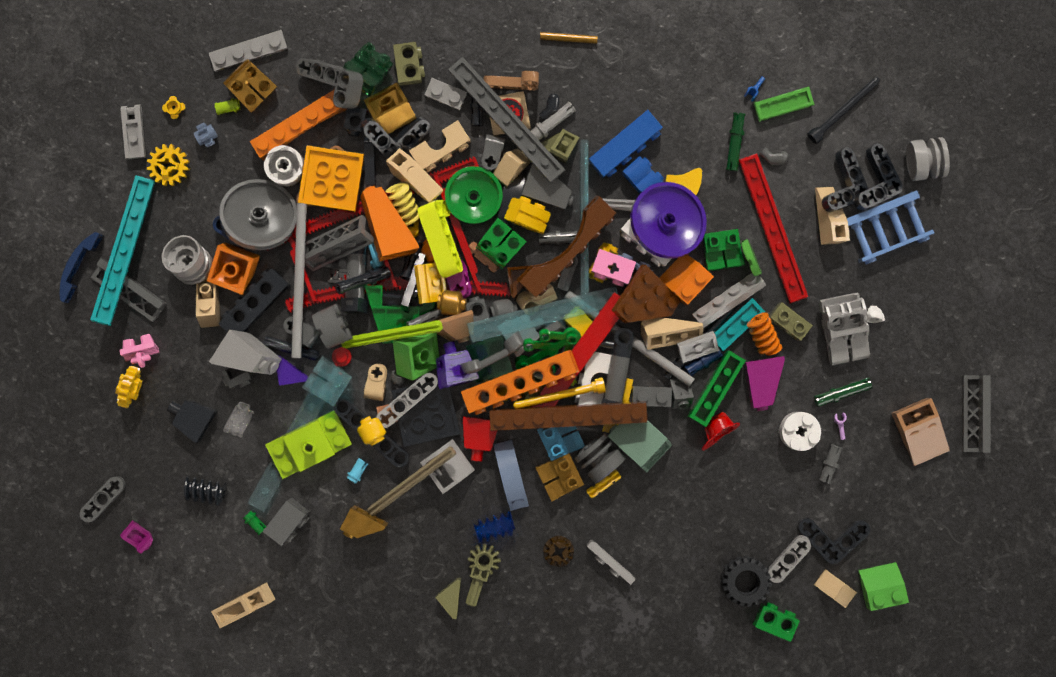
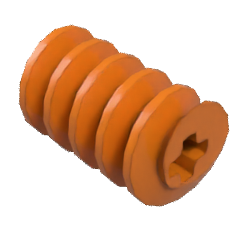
(764, 334)

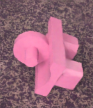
(141, 352)

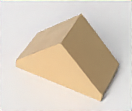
(511, 166)
(835, 588)

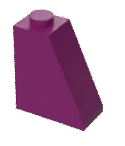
(763, 381)

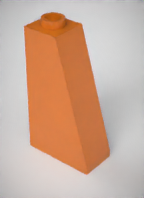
(389, 231)

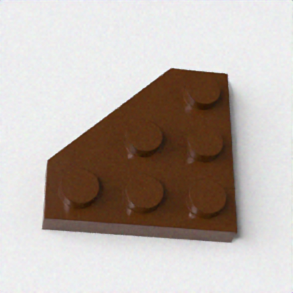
(645, 298)

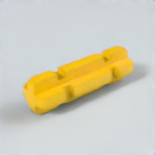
(603, 484)

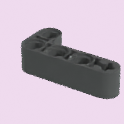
(346, 82)

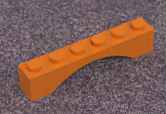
(296, 125)

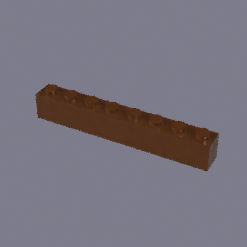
(568, 416)

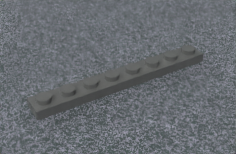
(506, 120)

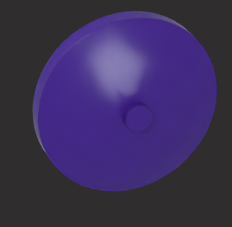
(668, 220)

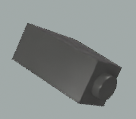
(540, 190)

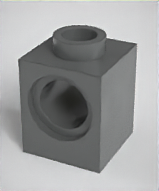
(477, 301)

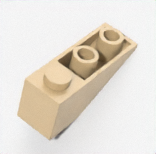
(410, 172)
(832, 225)
(207, 304)

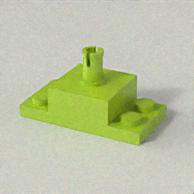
(308, 444)

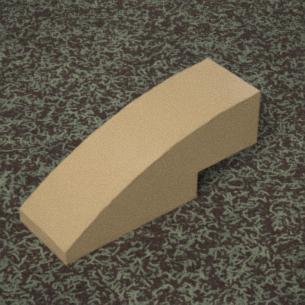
(243, 605)

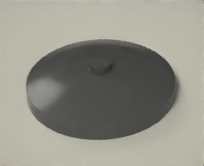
(258, 214)

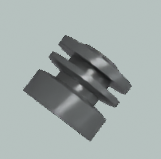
(599, 458)

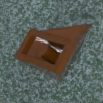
(513, 274)

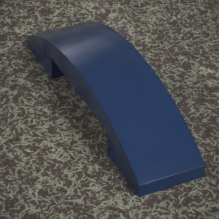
(66, 287)

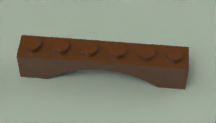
(594, 217)

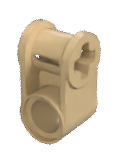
(374, 385)

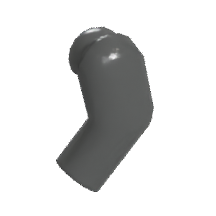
(775, 159)

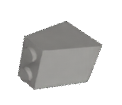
(245, 353)

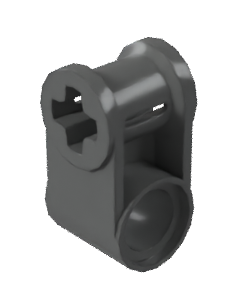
(492, 150)
(309, 333)

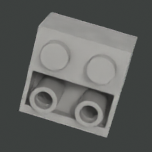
(452, 471)

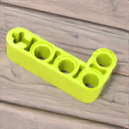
(440, 238)

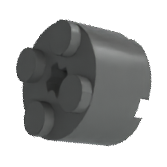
(332, 326)

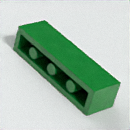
(716, 388)

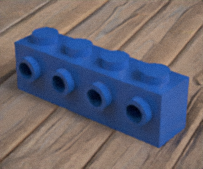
(623, 145)

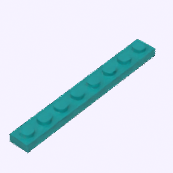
(122, 251)

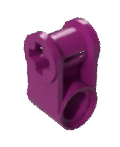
(460, 280)

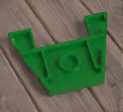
(392, 315)

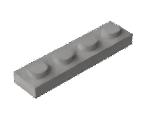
(249, 49)
(728, 299)

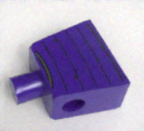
(449, 370)

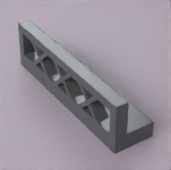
(337, 247)
(137, 288)
(984, 413)

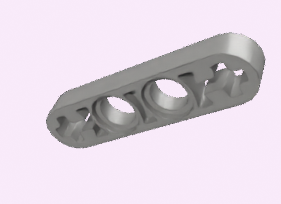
(409, 403)

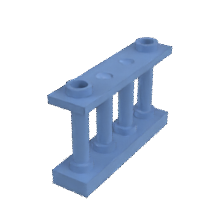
(890, 208)

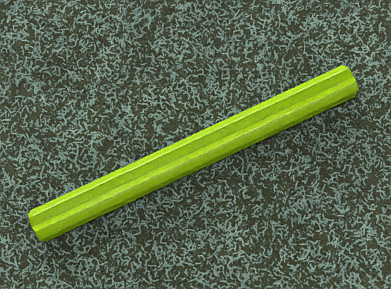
(393, 334)

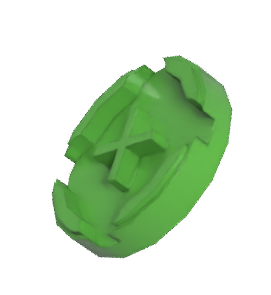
(751, 258)

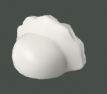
(874, 315)

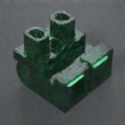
(371, 65)

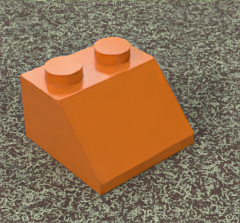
(233, 267)
(686, 278)

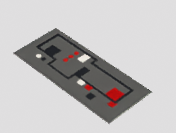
(337, 275)

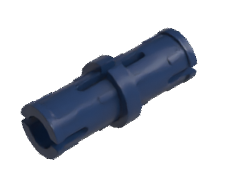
(702, 362)

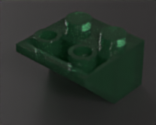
(485, 349)

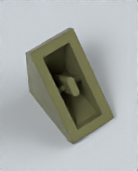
(450, 598)

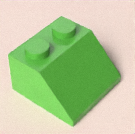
(415, 355)
(883, 586)

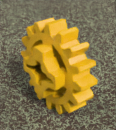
(167, 172)
(128, 386)

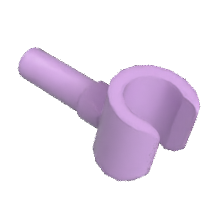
(841, 425)

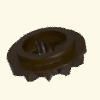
(549, 549)

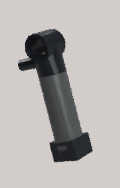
(354, 299)
(618, 366)

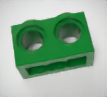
(774, 625)

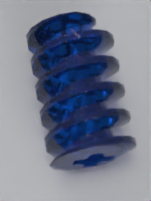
(494, 527)

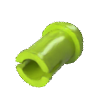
(227, 106)

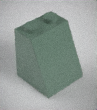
(640, 442)

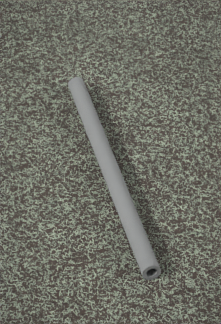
(299, 280)
(651, 354)

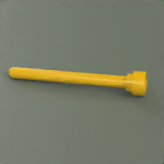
(596, 386)

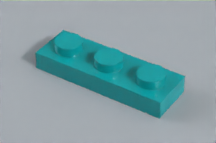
(737, 324)

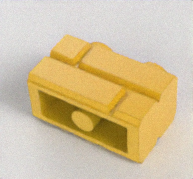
(527, 215)

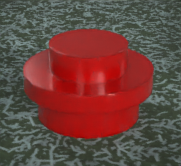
(341, 356)

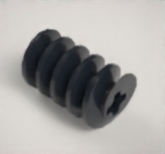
(203, 491)

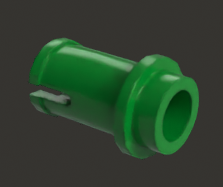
(255, 523)

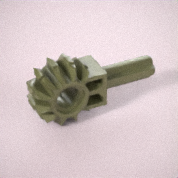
(480, 572)

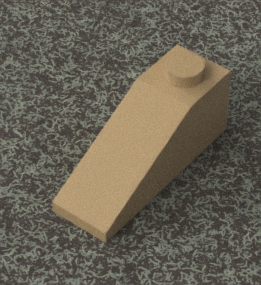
(668, 332)

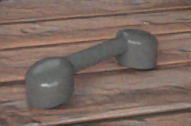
(511, 345)

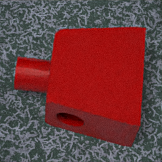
(478, 436)

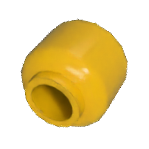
(371, 431)

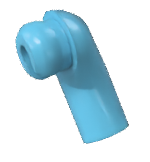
(375, 262)

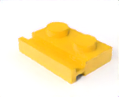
(429, 283)

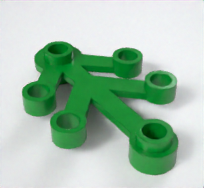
(548, 348)

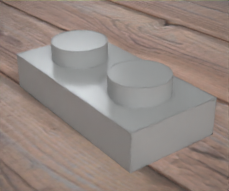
(445, 94)
(697, 347)

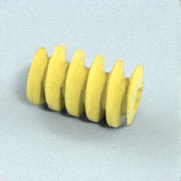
(406, 203)

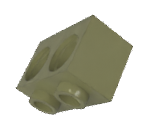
(404, 64)
(790, 321)

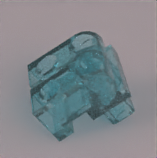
(335, 385)

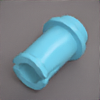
(357, 470)

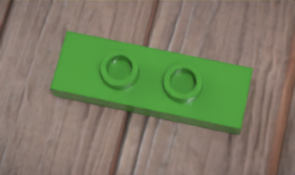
(783, 104)

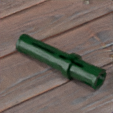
(735, 141)
(842, 392)

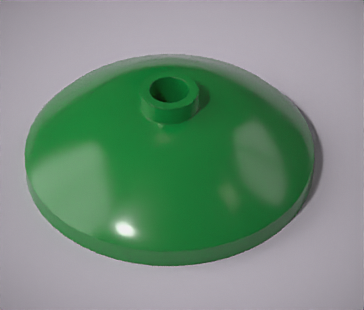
(478, 182)

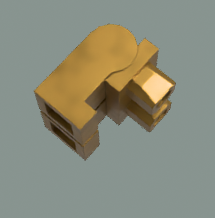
(242, 78)
(568, 476)

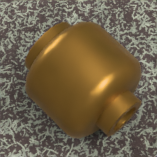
(451, 303)

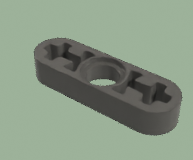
(96, 513)

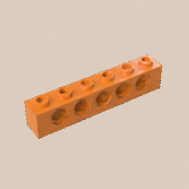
(473, 398)

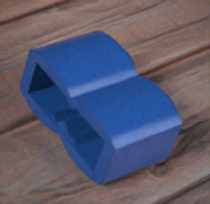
(641, 175)

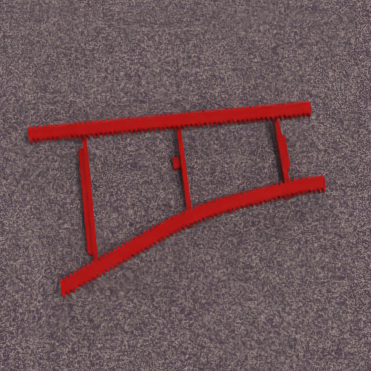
(394, 282)

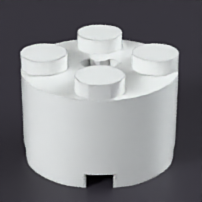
(274, 163)
(810, 434)

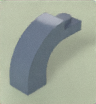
(510, 475)

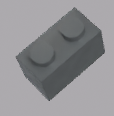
(652, 395)

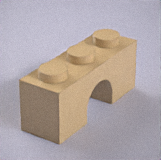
(455, 141)

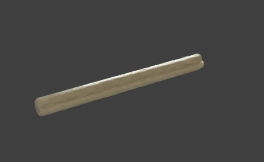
(412, 480)

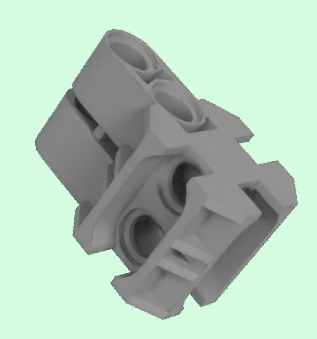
(846, 332)

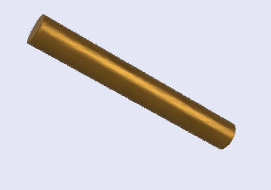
(568, 37)

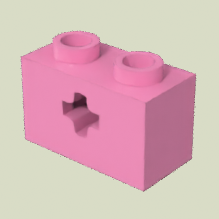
(607, 259)

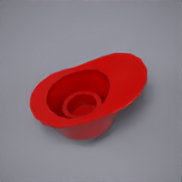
(717, 428)

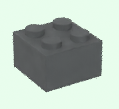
(286, 521)

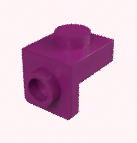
(137, 537)

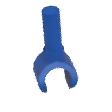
(754, 90)

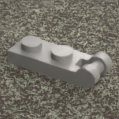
(133, 132)

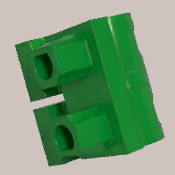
(724, 241)
(491, 244)

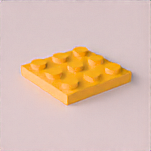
(331, 178)

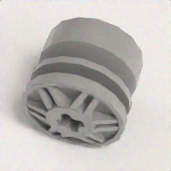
(927, 159)
(186, 260)

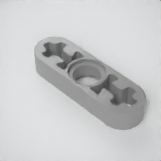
(794, 544)

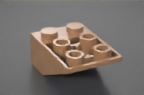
(921, 430)

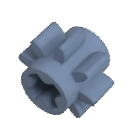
(205, 134)

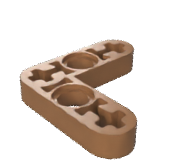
(528, 81)

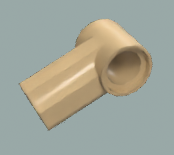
(527, 300)

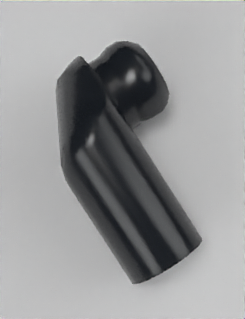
(552, 106)

